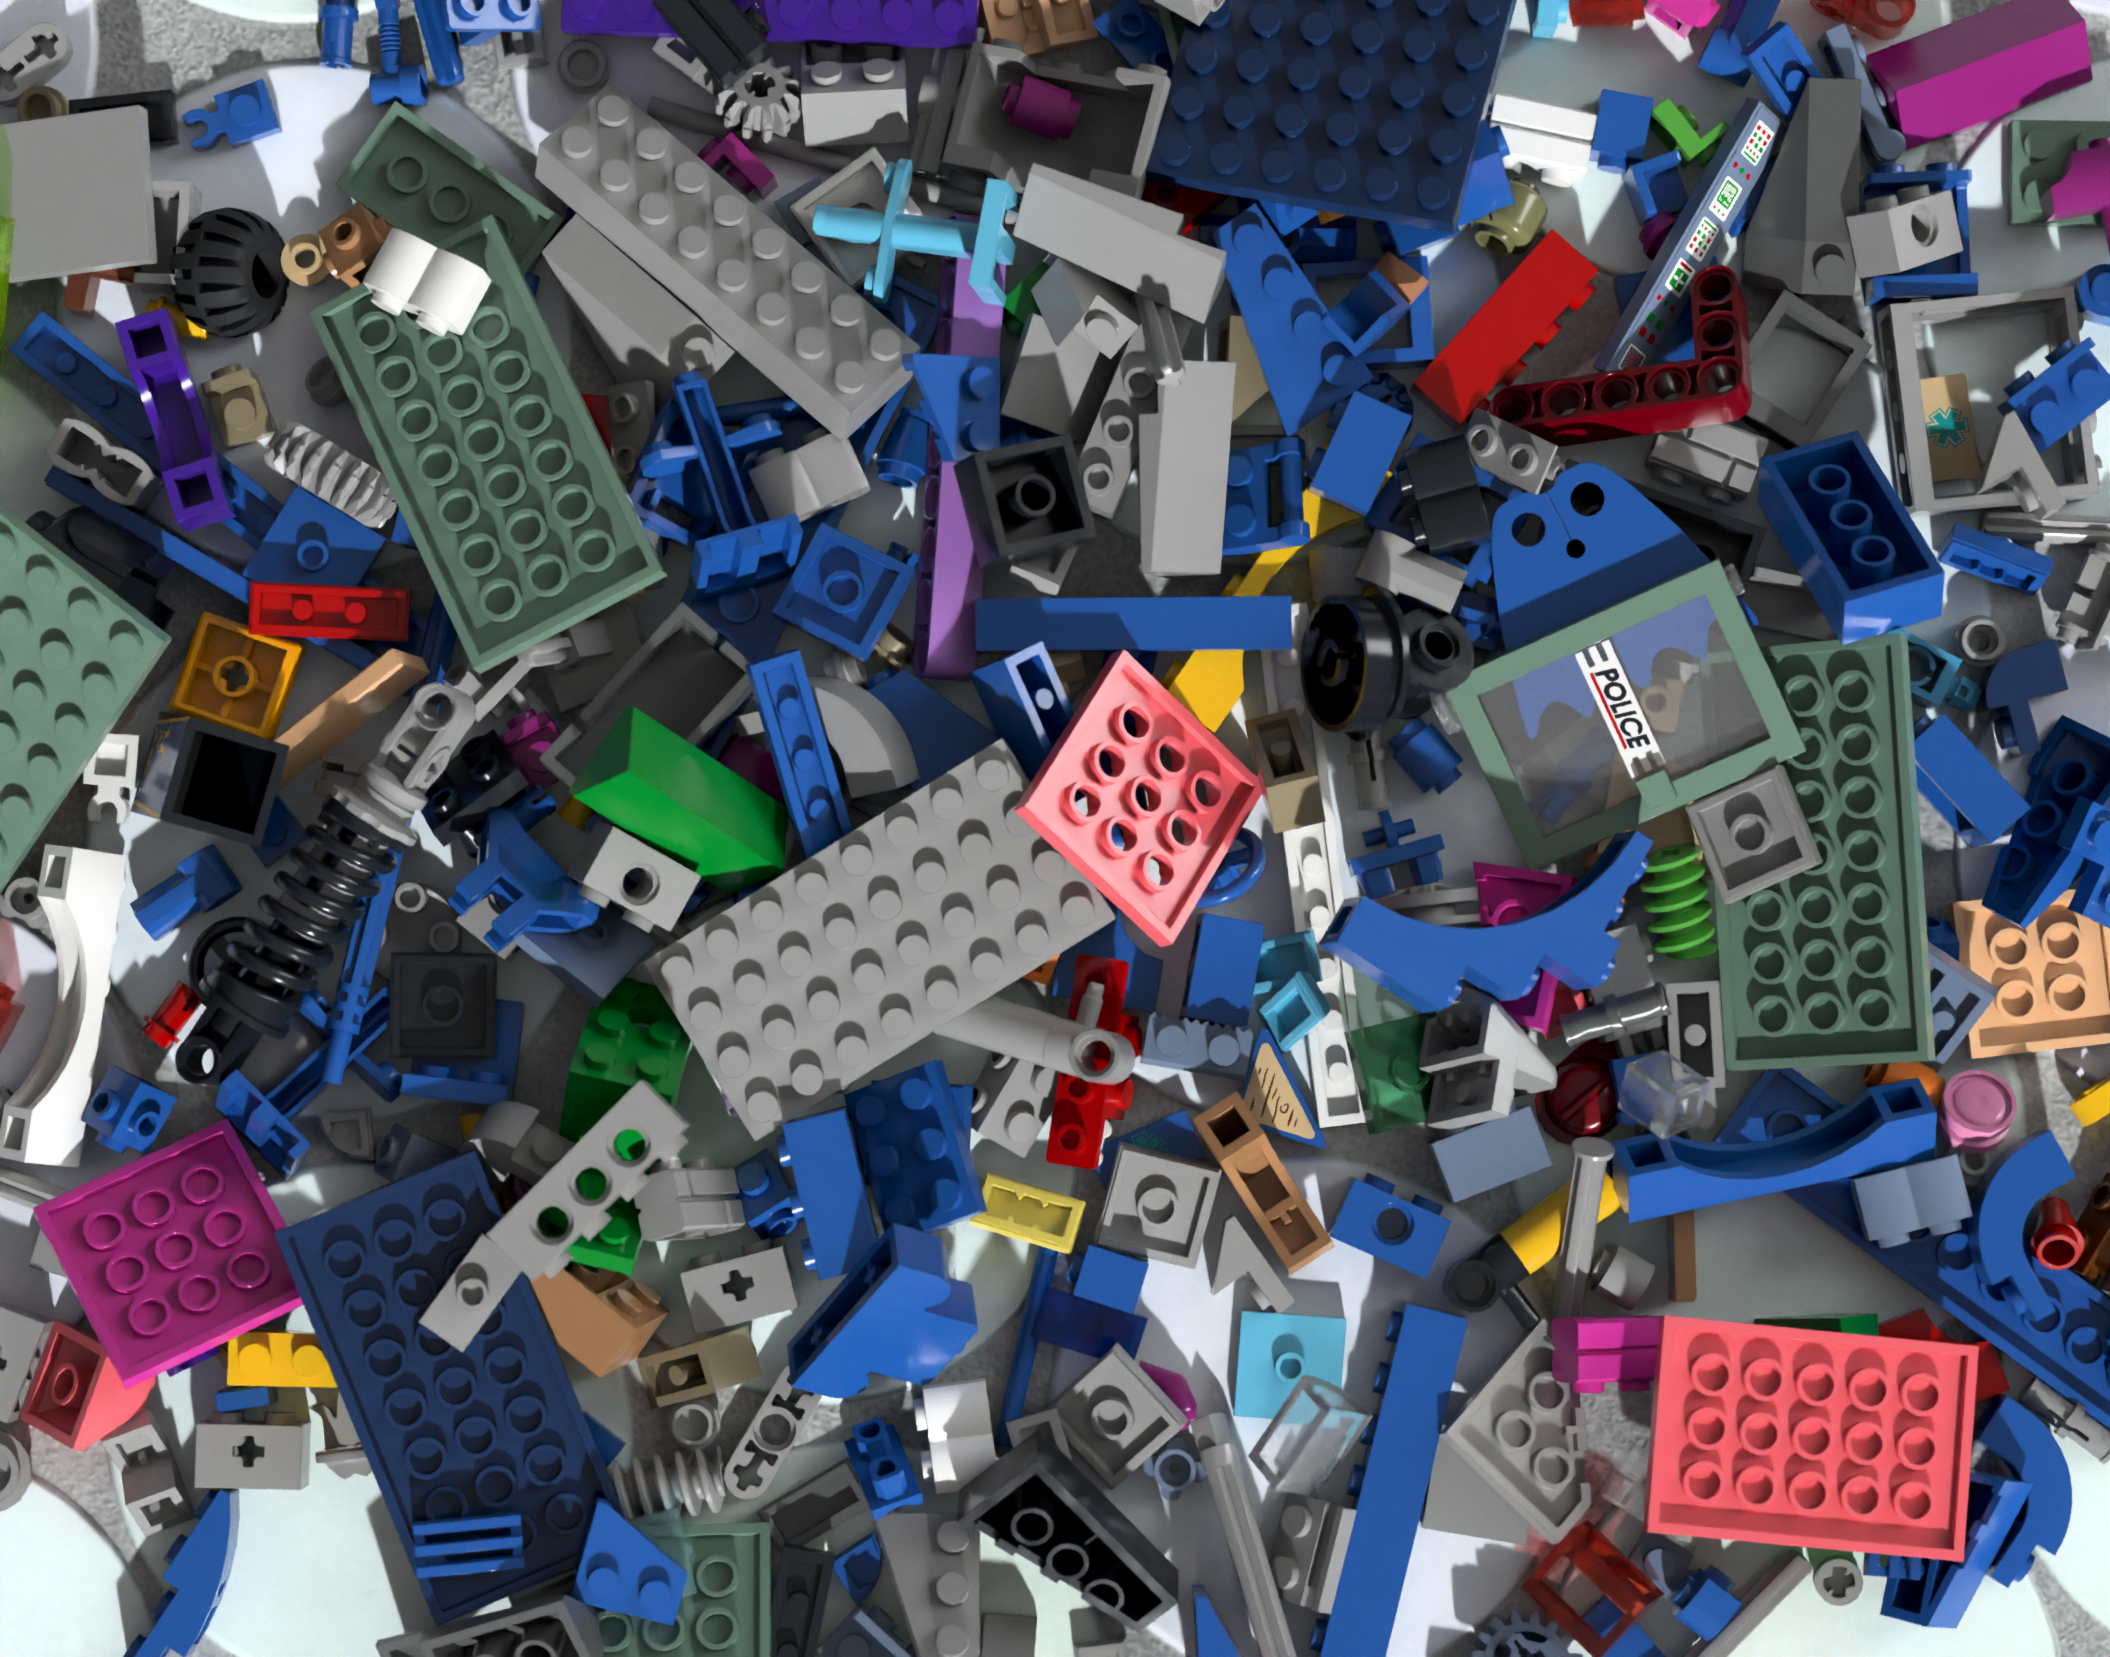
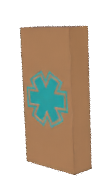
(1681, 1256)

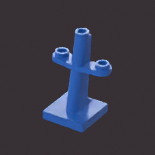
(743, 549)
(267, 1118)

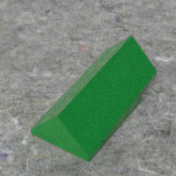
(684, 803)

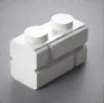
(1544, 138)

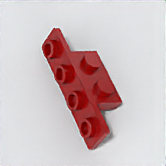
(1081, 1104)

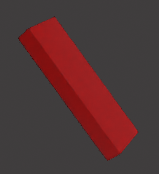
(329, 611)

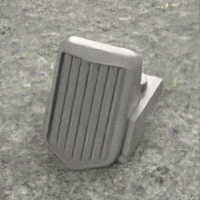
(1479, 1062)

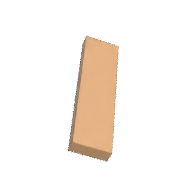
(349, 709)

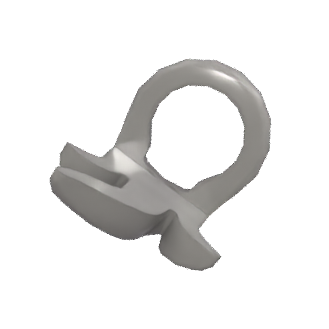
(342, 1446)

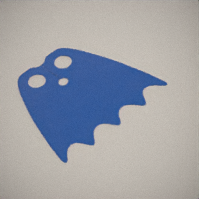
(1625, 551)

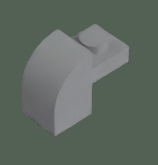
(514, 1143)

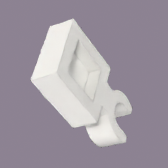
(112, 769)

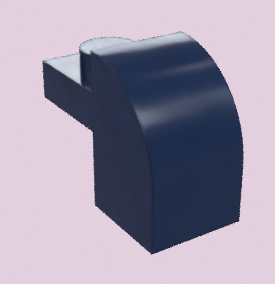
(2011, 684)

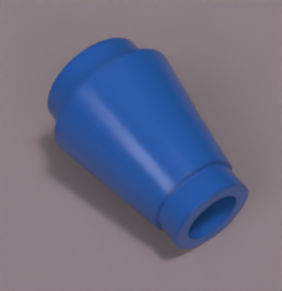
(905, 450)

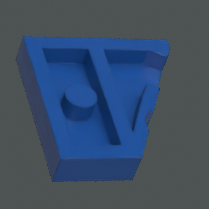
(959, 401)

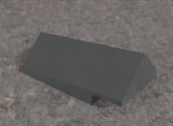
(535, 1629)

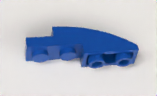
(200, 1572)

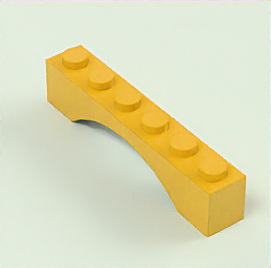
(1214, 679)

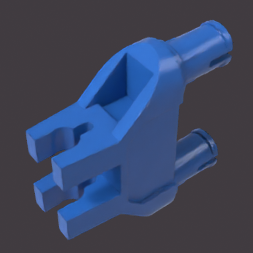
(522, 877)

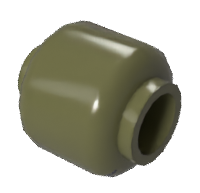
(1515, 226)

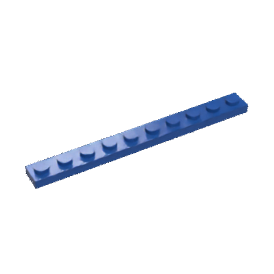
(119, 409)

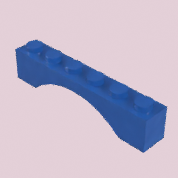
(1871, 1133)

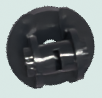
(1374, 664)

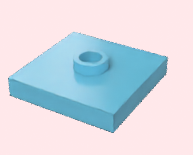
(1278, 1352)

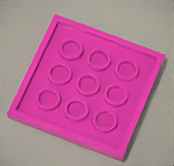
(172, 1252)

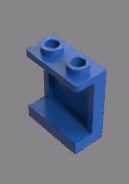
(1937, 279)

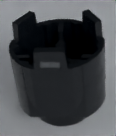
(112, 556)

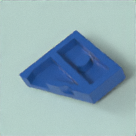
(626, 1570)

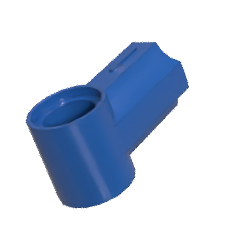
(1739, 28)
(198, 885)

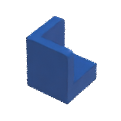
(1655, 187)
(1366, 313)

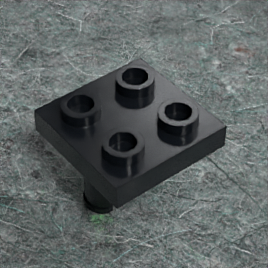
(471, 788)

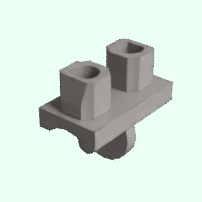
(494, 689)

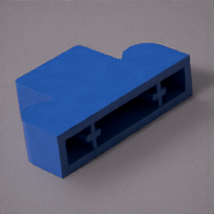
(887, 1318)

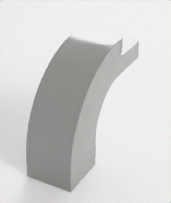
(862, 733)

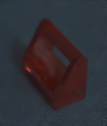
(1609, 1572)

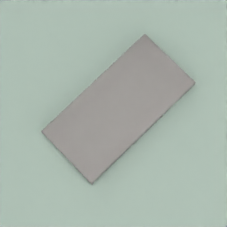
(78, 193)

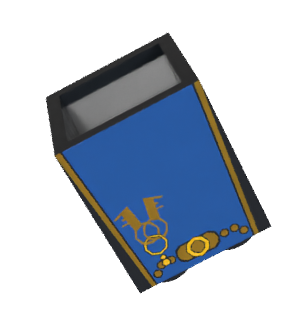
(210, 778)

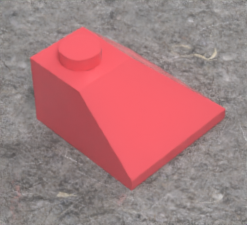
(78, 1390)

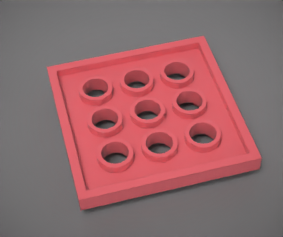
(1111, 799)

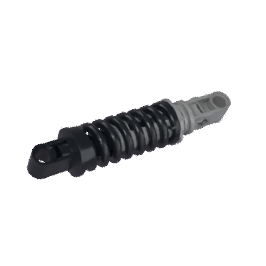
(325, 890)

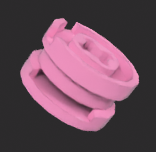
(1976, 1111)

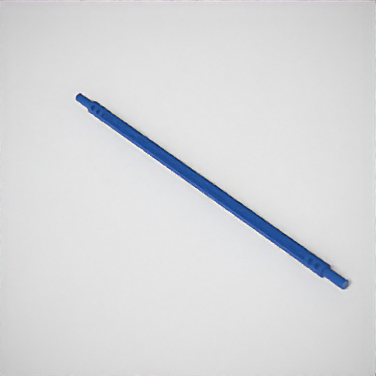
(369, 931)

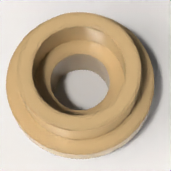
(289, 260)

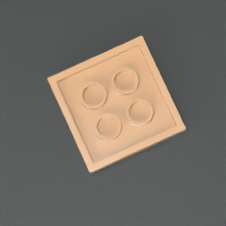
(2047, 977)

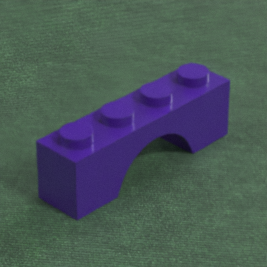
(176, 418)

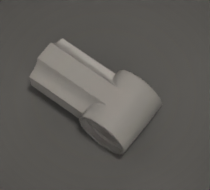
(1406, 571)

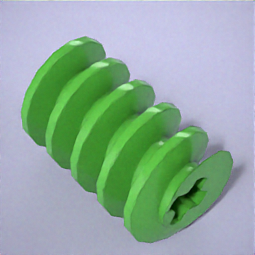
(1679, 903)

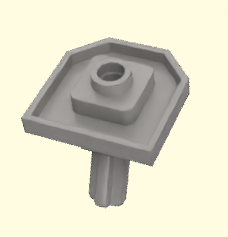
(587, 654)

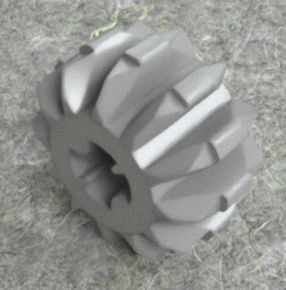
(760, 102)

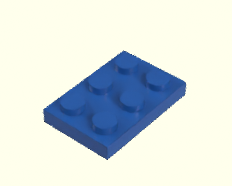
(916, 1150)

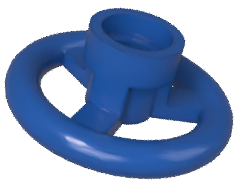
(1228, 880)

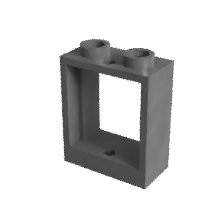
(1768, 418)

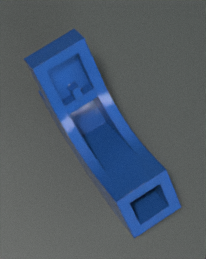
(1999, 1213)
(2035, 1458)

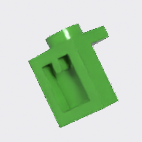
(1678, 130)

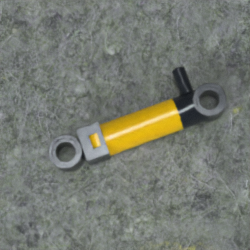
(1524, 1249)

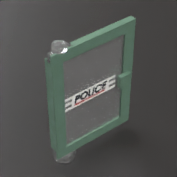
(1623, 713)

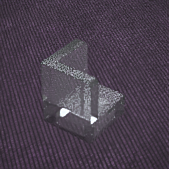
(1663, 1094)

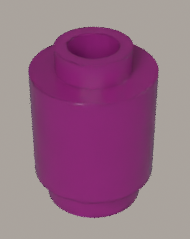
(1040, 108)

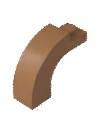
(1263, 1182)

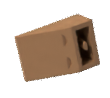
(599, 1314)

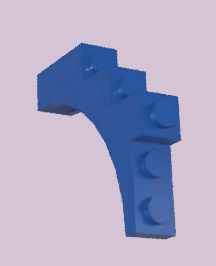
(1563, 938)

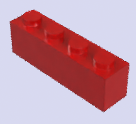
(1505, 329)

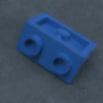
(2060, 394)

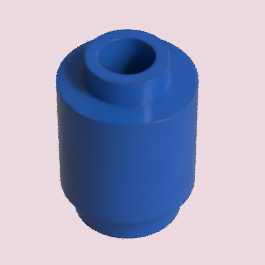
(1426, 756)

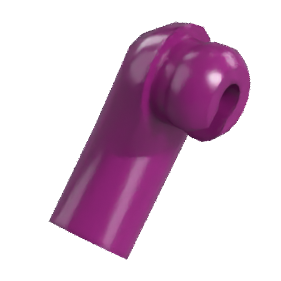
(1174, 1387)

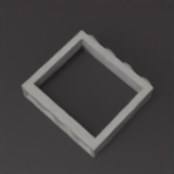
(1906, 401)

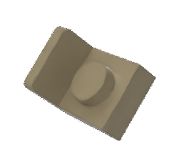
(239, 406)

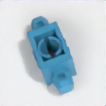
(1959, 692)

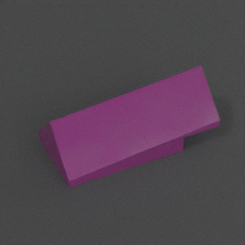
(1981, 68)

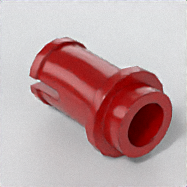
(172, 1015)

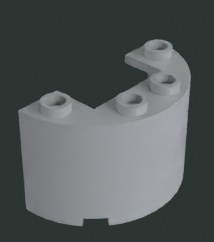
(1109, 138)

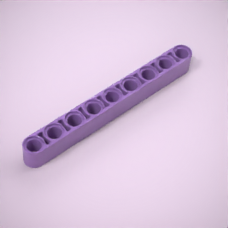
(948, 562)

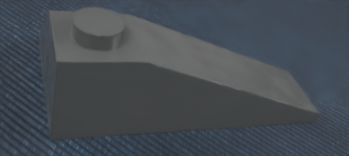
(1800, 223)

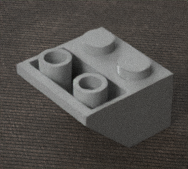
(853, 94)

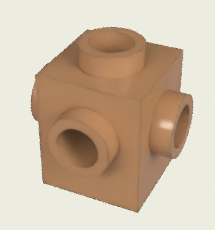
(353, 244)

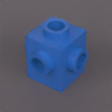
(127, 1111)

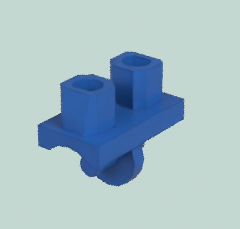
(1421, 856)
(882, 1468)

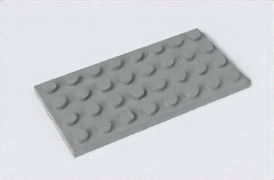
(875, 942)

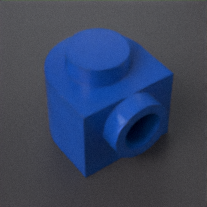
(2093, 294)
(1705, 1601)

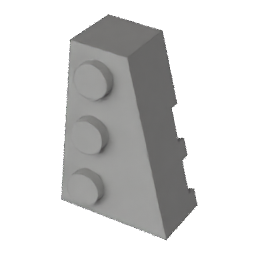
(936, 1580)

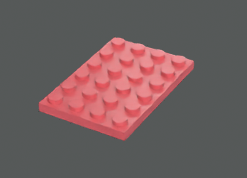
(1810, 1438)

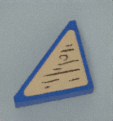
(1275, 1097)

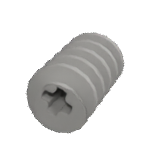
(672, 1484)

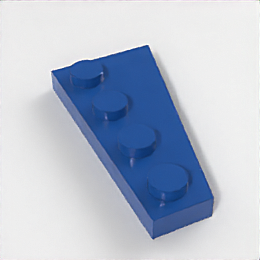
(1282, 316)

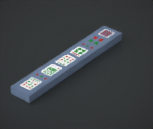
(1693, 239)

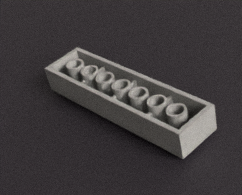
(725, 261)

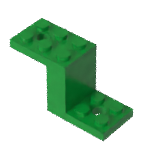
(604, 1069)

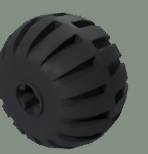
(230, 273)

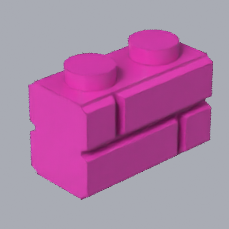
(1604, 1351)

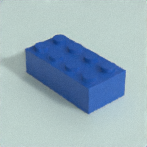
(1850, 537)

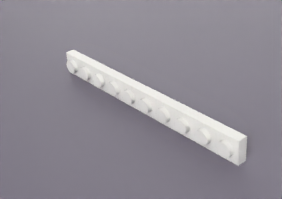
(1317, 895)

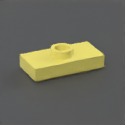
(1030, 1213)

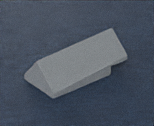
(1120, 240)
(1186, 473)

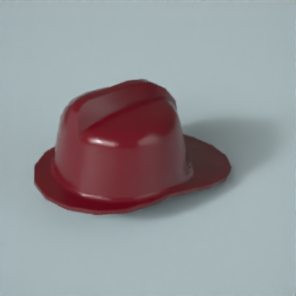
(1583, 1096)

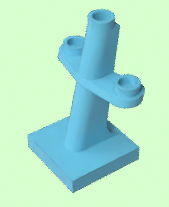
(981, 241)

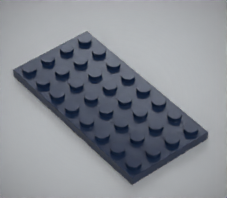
(437, 1423)

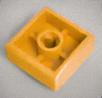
(224, 646)

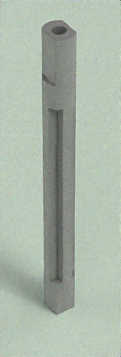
(1242, 1535)

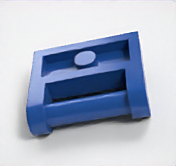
(1248, 499)

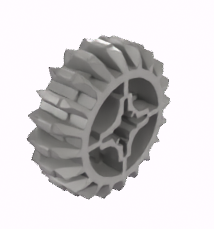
(331, 474)

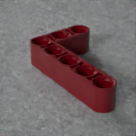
(1649, 385)

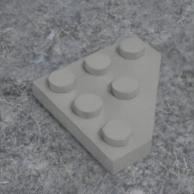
(1528, 1437)

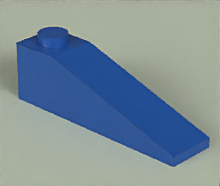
(2032, 866)

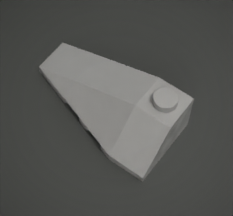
(629, 315)

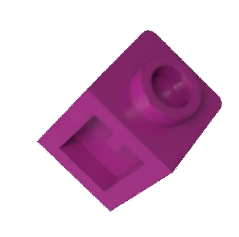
(746, 169)
(528, 740)

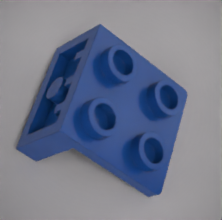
(473, 1079)

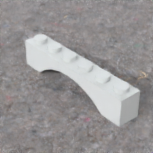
(82, 904)

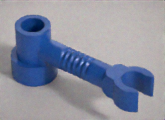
(396, 82)

